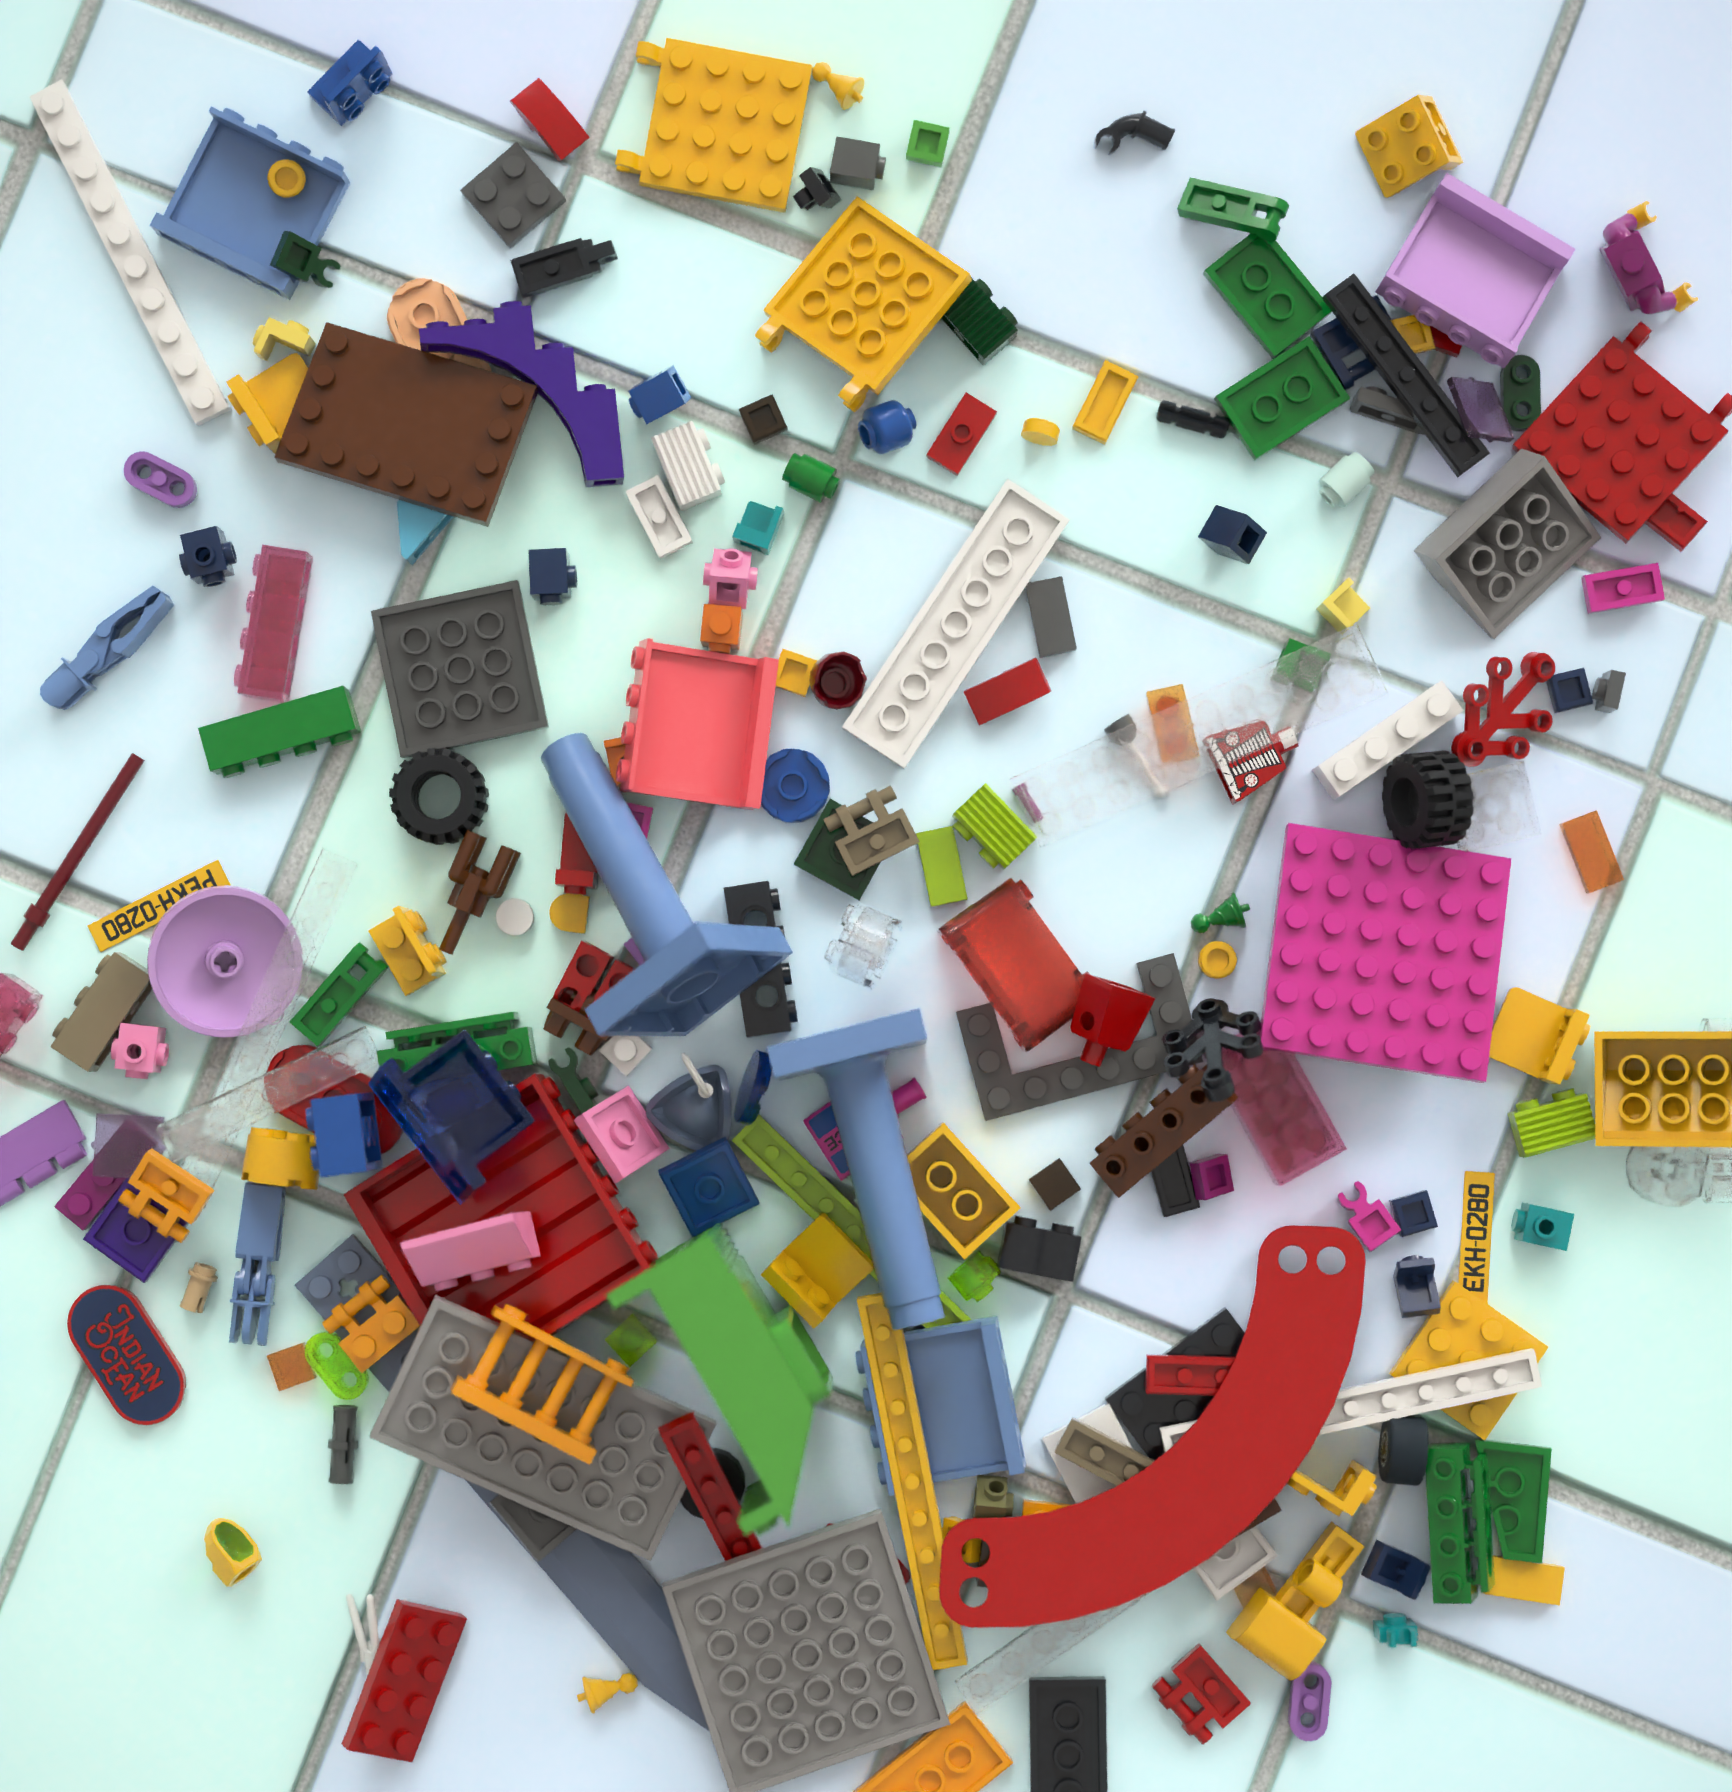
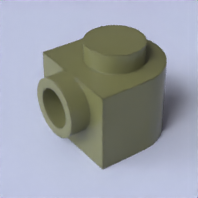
(992, 1497)

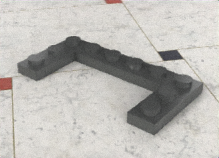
(1010, 1093)

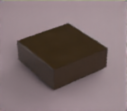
(763, 419)
(1054, 1184)

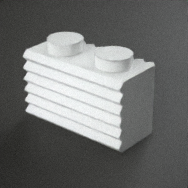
(688, 466)

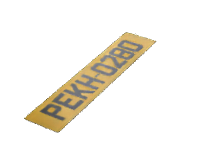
(150, 908)
(1476, 1232)

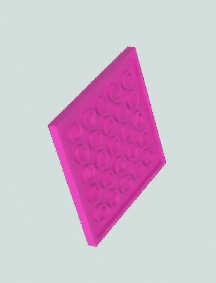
(1385, 953)

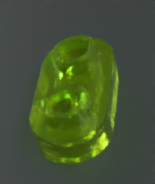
(334, 1368)

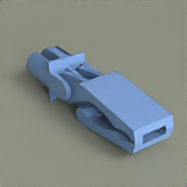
(105, 648)
(259, 1240)

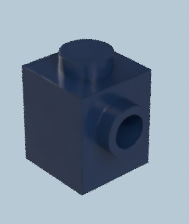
(1232, 534)
(551, 575)

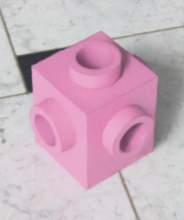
(730, 577)
(152, 1044)

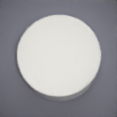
(514, 917)

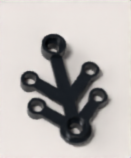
(1211, 1017)

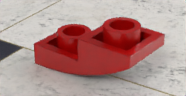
(549, 118)
(1007, 691)

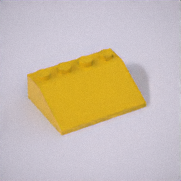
(1663, 1088)

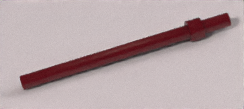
(37, 913)

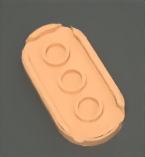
(424, 306)

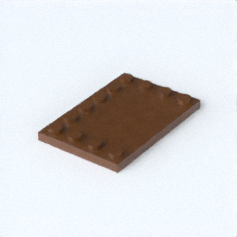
(407, 424)

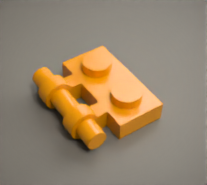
(170, 1187)
(380, 1332)

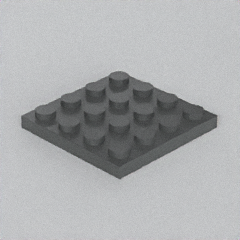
(460, 669)

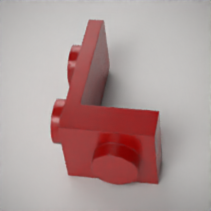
(576, 867)

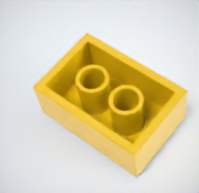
(957, 1191)

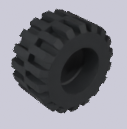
(412, 778)
(1427, 799)

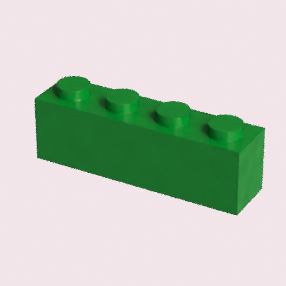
(279, 731)

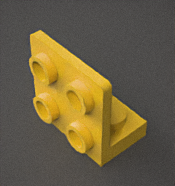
(1408, 145)
(407, 950)
(818, 1270)

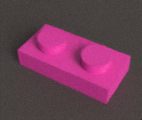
(1623, 588)

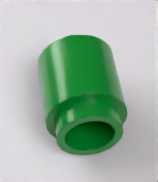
(811, 477)

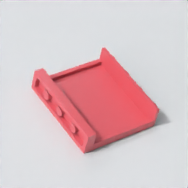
(697, 725)

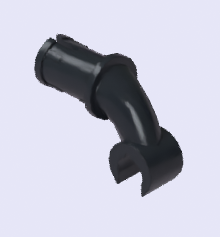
(1136, 125)

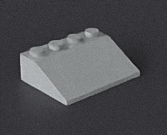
(1508, 542)

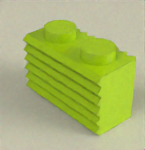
(992, 827)
(1552, 1124)

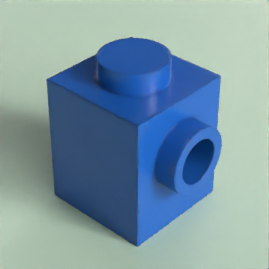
(658, 395)

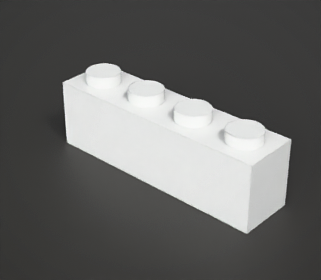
(1387, 740)

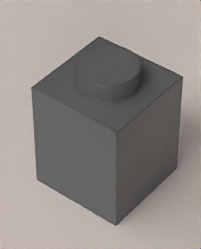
(856, 163)

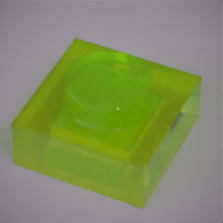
(631, 1340)

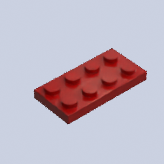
(404, 1681)

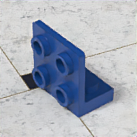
(351, 82)

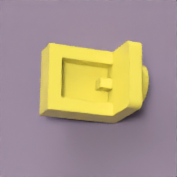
(290, 335)

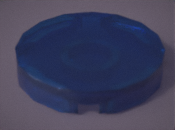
(752, 1087)

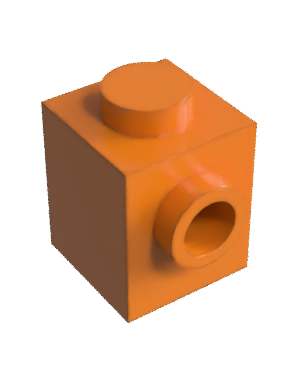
(721, 628)

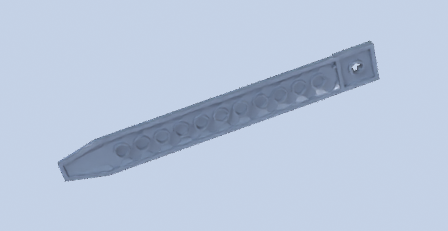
(596, 1576)

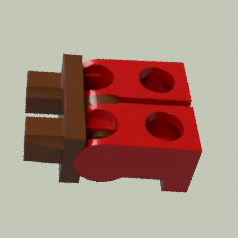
(578, 991)

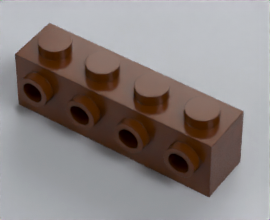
(1157, 1134)

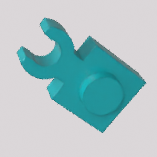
(1395, 1630)

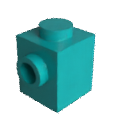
(1542, 1226)

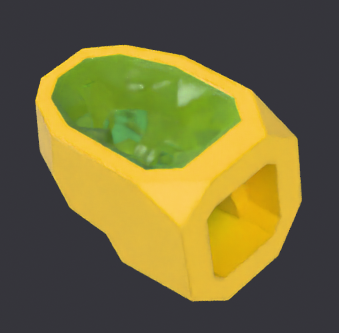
(230, 1551)

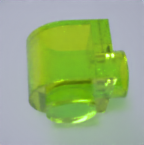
(975, 1277)

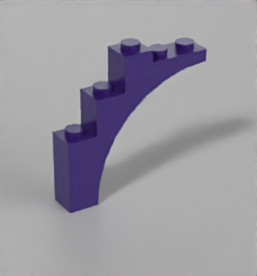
(510, 345)

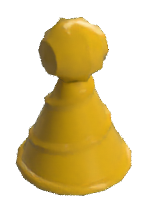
(845, 88)
(600, 1691)

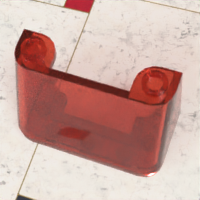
(1016, 962)

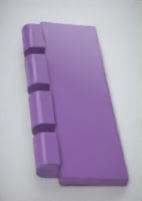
(32, 1146)

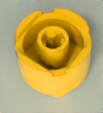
(280, 1159)

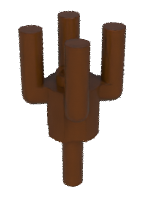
(475, 885)

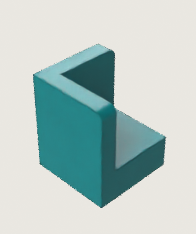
(758, 527)

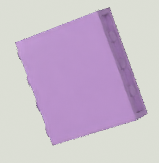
(1474, 271)

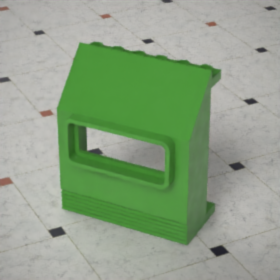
(748, 1356)

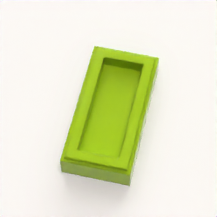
(941, 866)

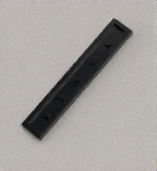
(1404, 374)

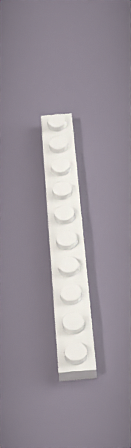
(130, 253)
(1419, 1392)

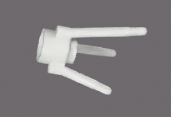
(369, 1648)

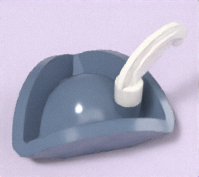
(694, 1106)

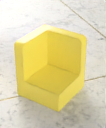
(1343, 607)

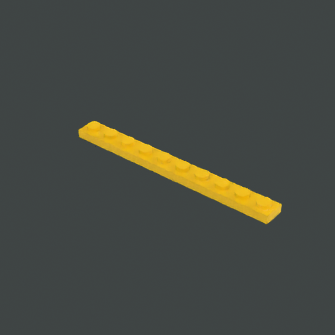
(910, 1478)

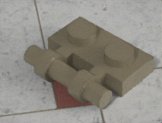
(876, 841)

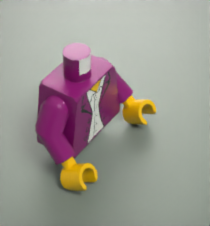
(1635, 268)

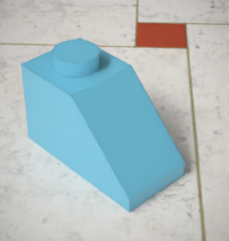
(418, 528)

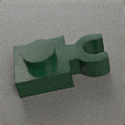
(300, 260)

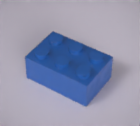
(344, 1134)

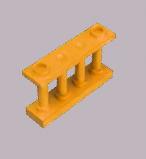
(509, 1405)

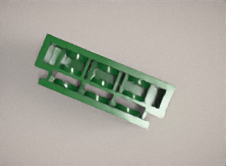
(508, 1049)
(1450, 1523)

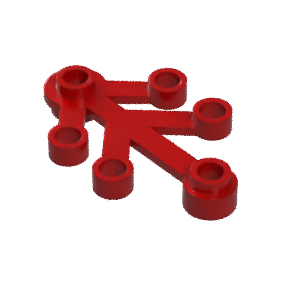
(1500, 710)

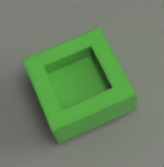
(927, 143)

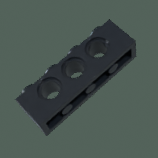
(758, 1019)

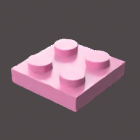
(621, 1134)

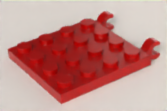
(1624, 436)

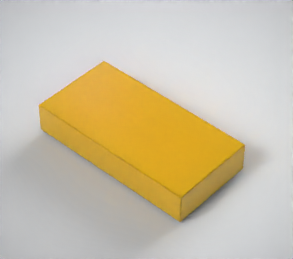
(1105, 402)
(1527, 1580)

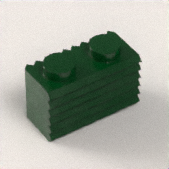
(980, 322)

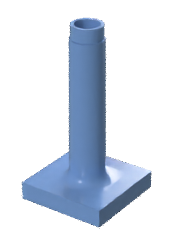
(687, 965)
(866, 1118)

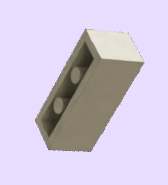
(100, 1009)

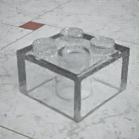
(1501, 808)

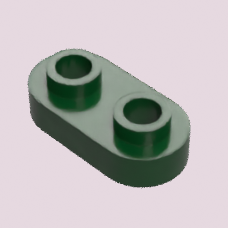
(1520, 391)

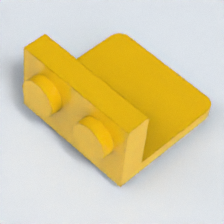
(269, 398)
(1537, 1036)
(1352, 1489)

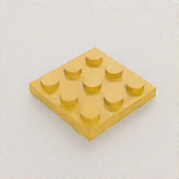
(1463, 1333)

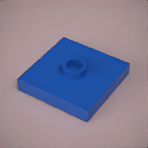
(708, 1186)

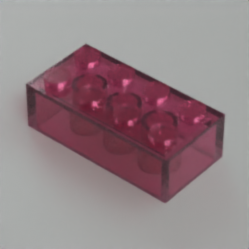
(1281, 1113)

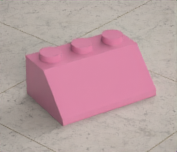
(473, 1250)

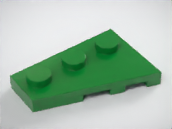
(1518, 1496)

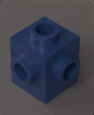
(199, 547)

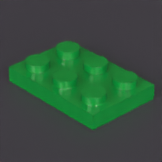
(1267, 293)
(1282, 398)

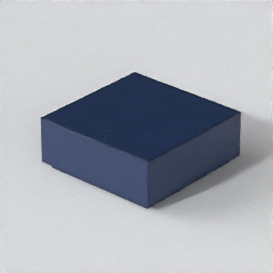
(1569, 690)
(1413, 1213)

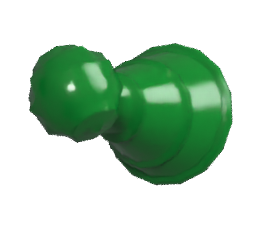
(1227, 914)

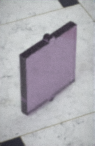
(1480, 409)
(122, 1143)

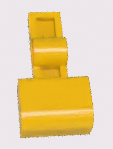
(1279, 1626)

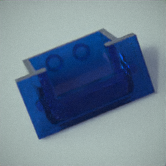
(454, 1110)

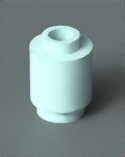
(1345, 480)

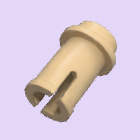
(198, 1287)

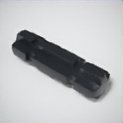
(1192, 419)

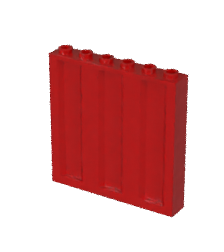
(547, 1169)

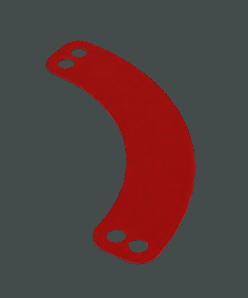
(1206, 1483)

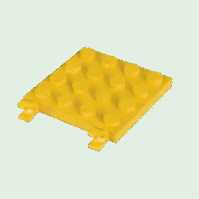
(721, 124)
(864, 299)

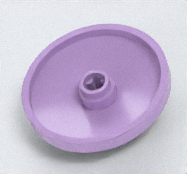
(214, 956)

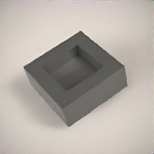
(1608, 691)

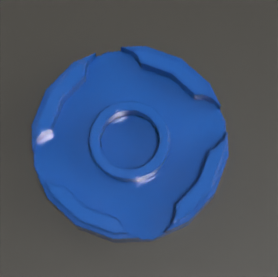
(794, 785)

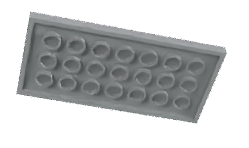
(618, 1498)

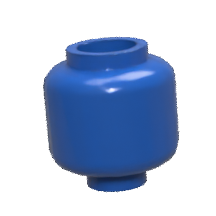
(887, 427)

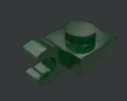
(580, 1090)

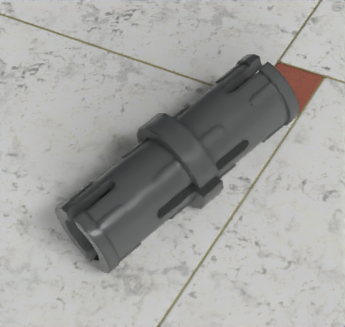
(343, 1444)

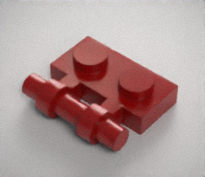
(1209, 1685)

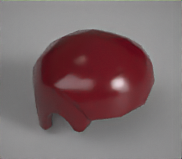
(837, 680)

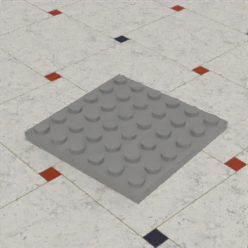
(805, 1653)

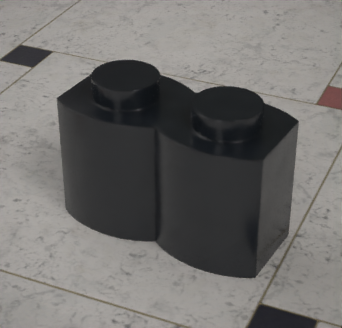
(1039, 1250)

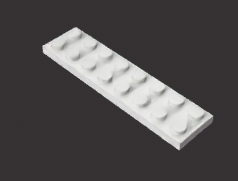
(955, 623)

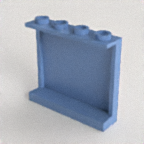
(232, 213)
(960, 1399)

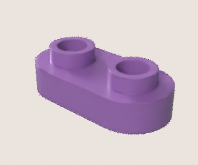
(162, 479)
(1310, 1700)

